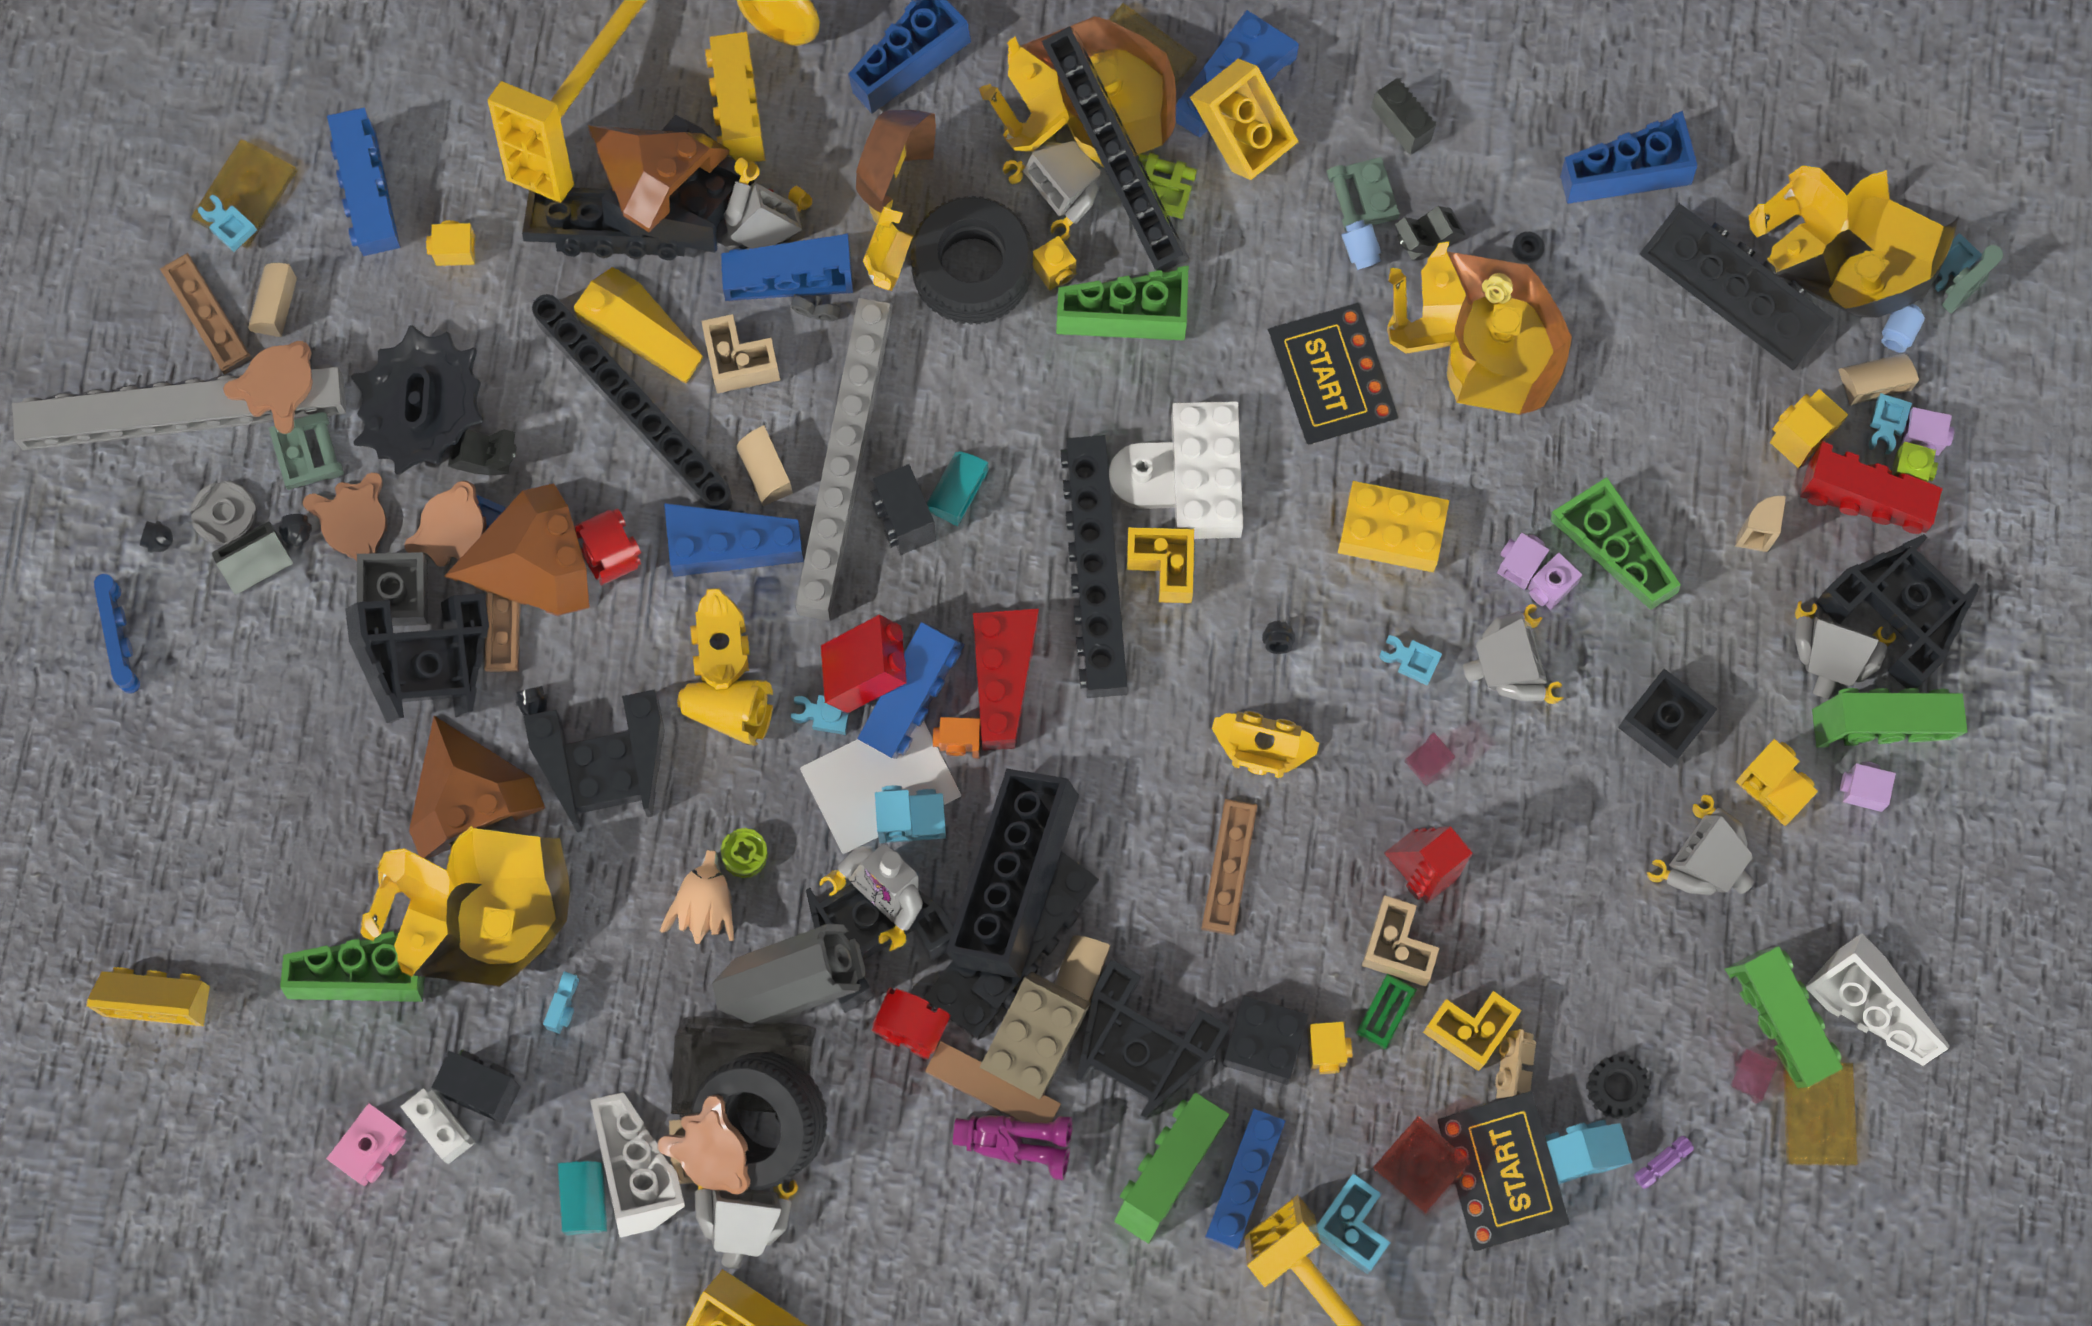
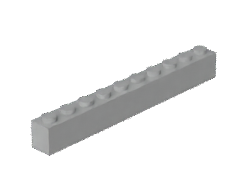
(156, 411)
(843, 459)

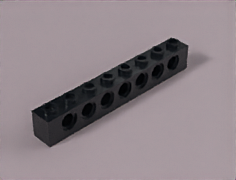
(1115, 149)
(1092, 453)

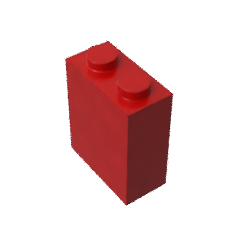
(863, 663)

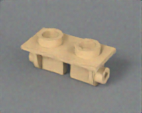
(1515, 1049)

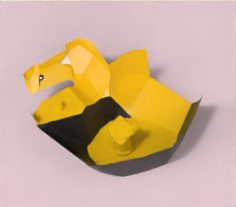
(1853, 247)
(482, 913)

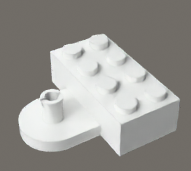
(1192, 473)

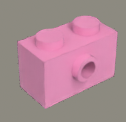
(367, 1145)

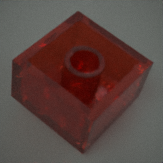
(1422, 1166)

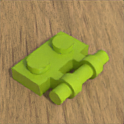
(1171, 192)

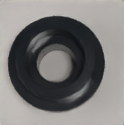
(1531, 239)

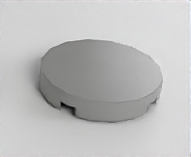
(223, 512)

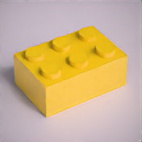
(1244, 119)
(1393, 526)

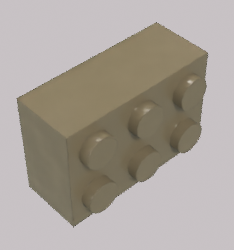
(1035, 1035)

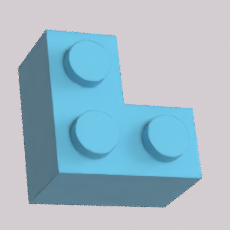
(909, 817)
(1588, 1150)
(1343, 1226)

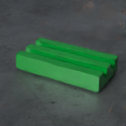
(1373, 1036)

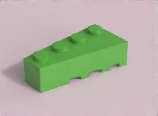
(1127, 308)
(1615, 540)
(1889, 716)
(350, 972)
(1786, 1015)
(1170, 1167)

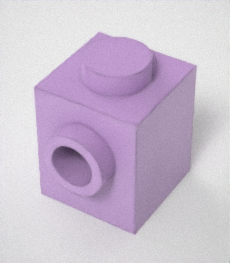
(1928, 429)
(1522, 559)
(1554, 582)
(1867, 786)

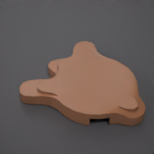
(276, 382)
(354, 518)
(449, 524)
(711, 1149)

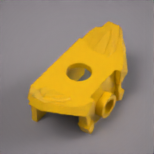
(719, 615)
(1237, 737)

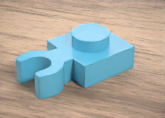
(228, 225)
(1960, 255)
(1889, 418)
(1416, 661)
(824, 716)
(560, 1011)

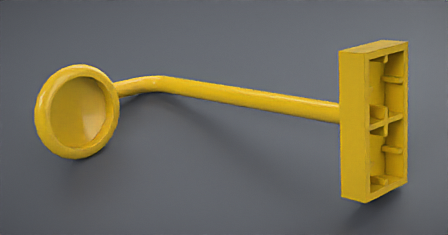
(531, 126)
(1283, 1244)

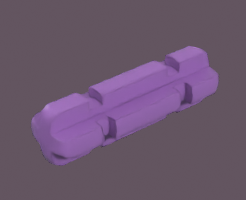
(1664, 1162)

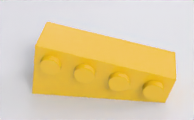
(736, 96)

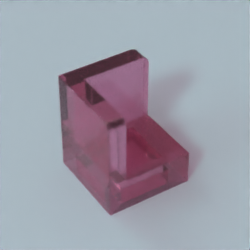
(1430, 759)
(1753, 1075)

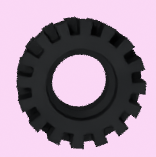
(1639, 1086)

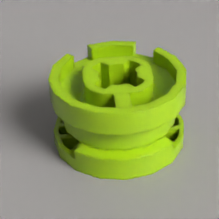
(744, 852)

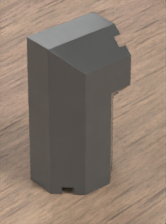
(790, 976)

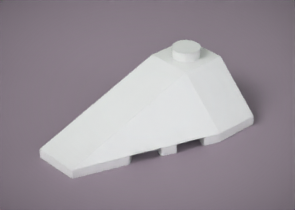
(1872, 994)
(638, 1175)

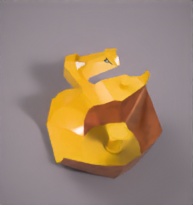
(1138, 87)
(893, 140)
(1498, 352)

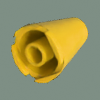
(733, 711)

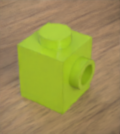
(1915, 461)

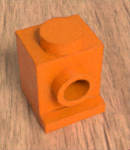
(958, 736)

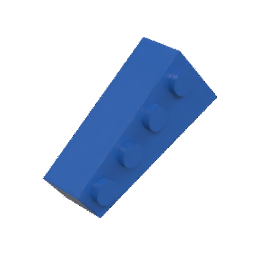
(1249, 41)
(909, 50)
(1633, 163)
(363, 181)
(788, 269)
(727, 540)
(900, 710)

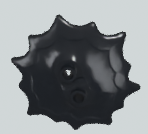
(418, 399)

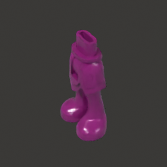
(1000, 1139)

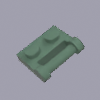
(1372, 188)
(1971, 280)
(295, 454)

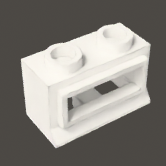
(438, 1125)

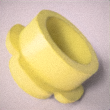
(1500, 282)

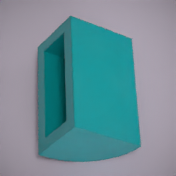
(957, 487)
(582, 1197)

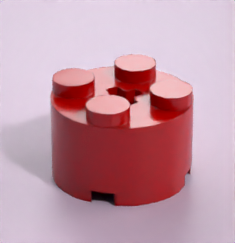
(607, 547)
(910, 1022)

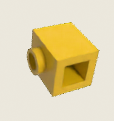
(451, 243)
(1054, 263)
(1328, 1047)

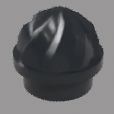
(295, 529)
(156, 537)
(1278, 637)
(532, 701)

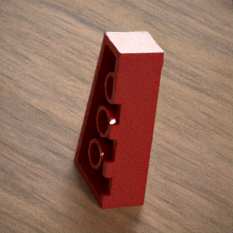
(1870, 490)
(1003, 663)
(1429, 860)

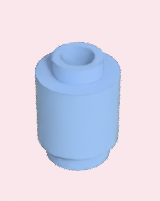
(1361, 244)
(1902, 328)

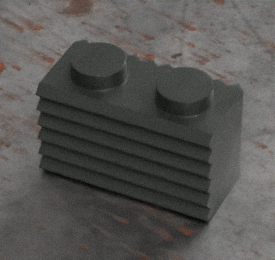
(1403, 116)

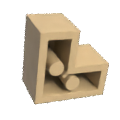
(737, 364)
(1392, 951)

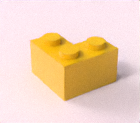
(1806, 426)
(1170, 554)
(1775, 782)
(1471, 1037)

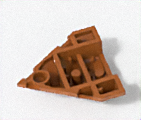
(650, 166)
(530, 555)
(465, 788)

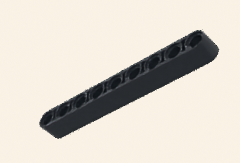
(626, 390)

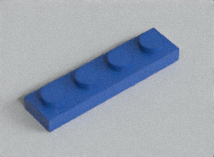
(1245, 1179)

